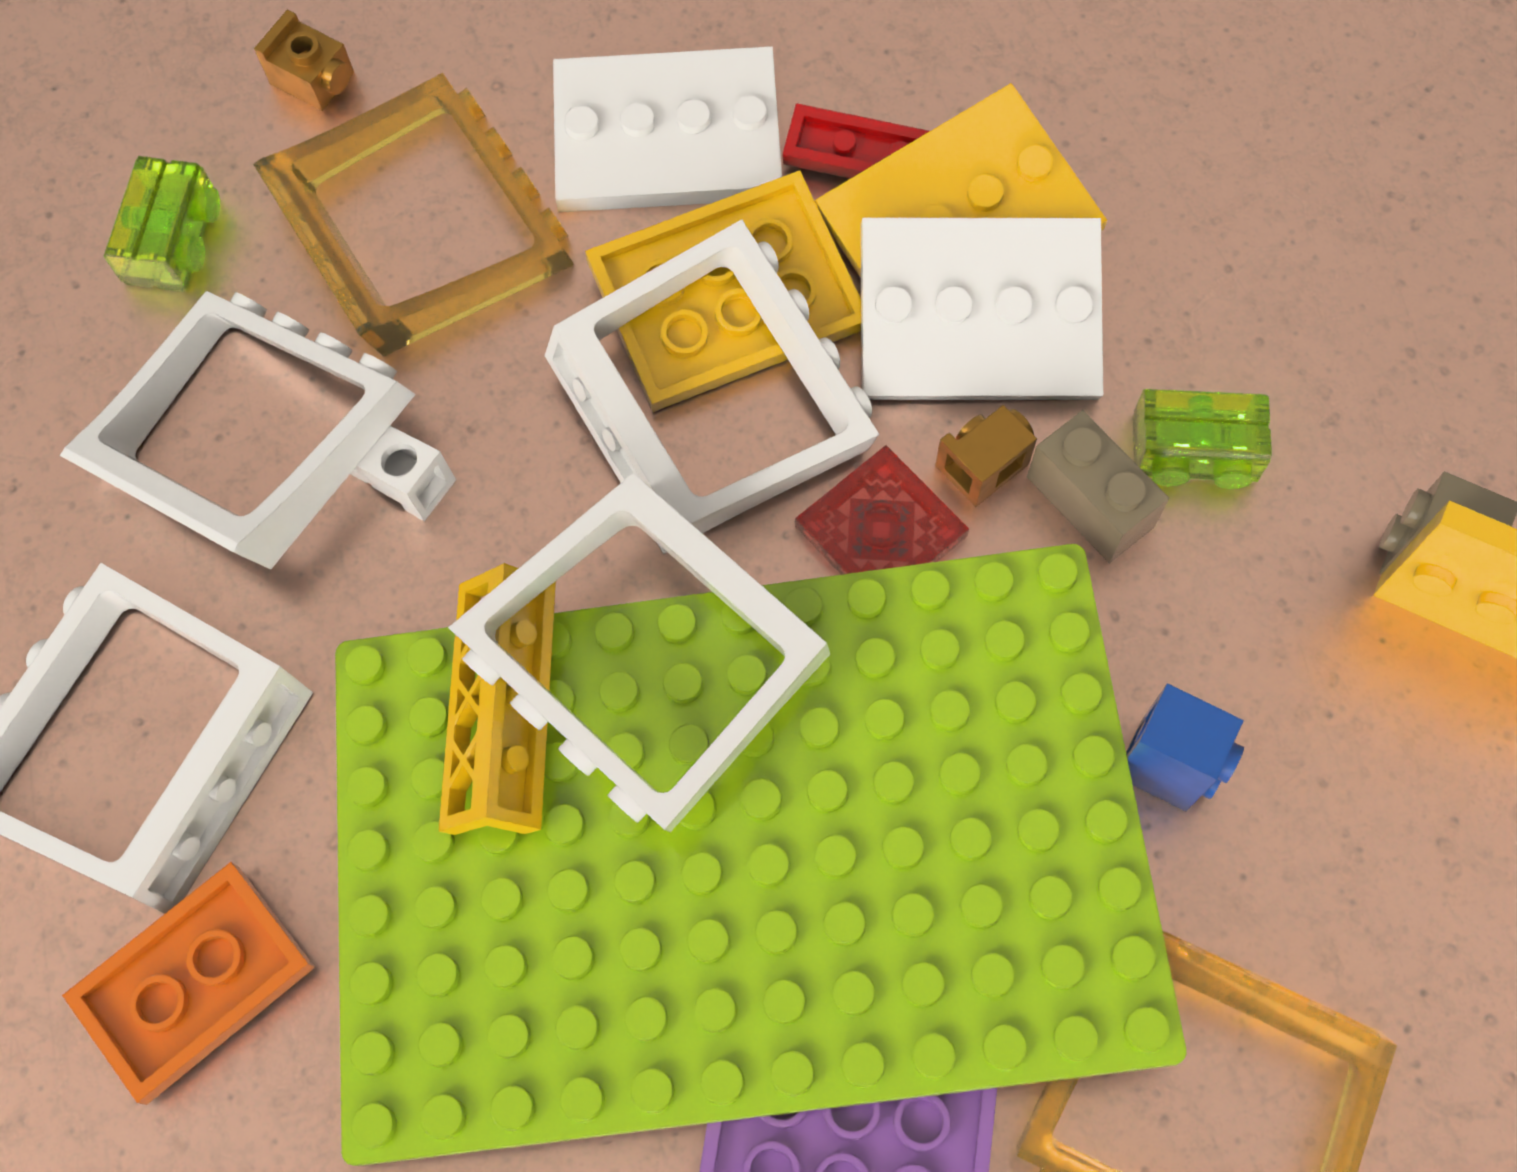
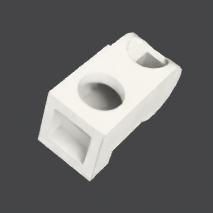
(406, 472)

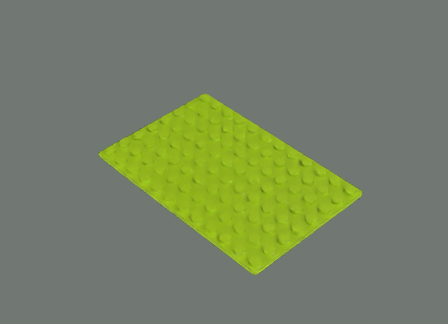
(874, 903)

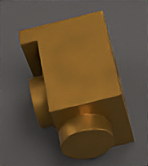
(304, 61)
(986, 453)

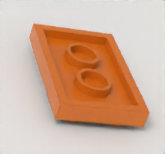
(187, 983)

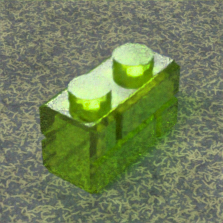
(162, 224)
(1202, 437)

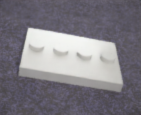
(664, 128)
(981, 309)

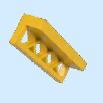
(507, 750)

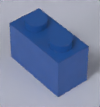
(1183, 748)

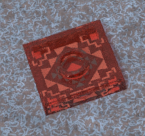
(881, 519)

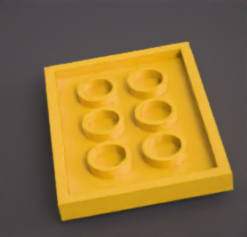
(974, 166)
(711, 326)
(1460, 577)

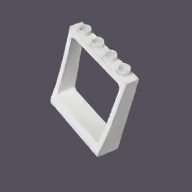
(624, 430)
(638, 505)
(265, 534)
(213, 776)

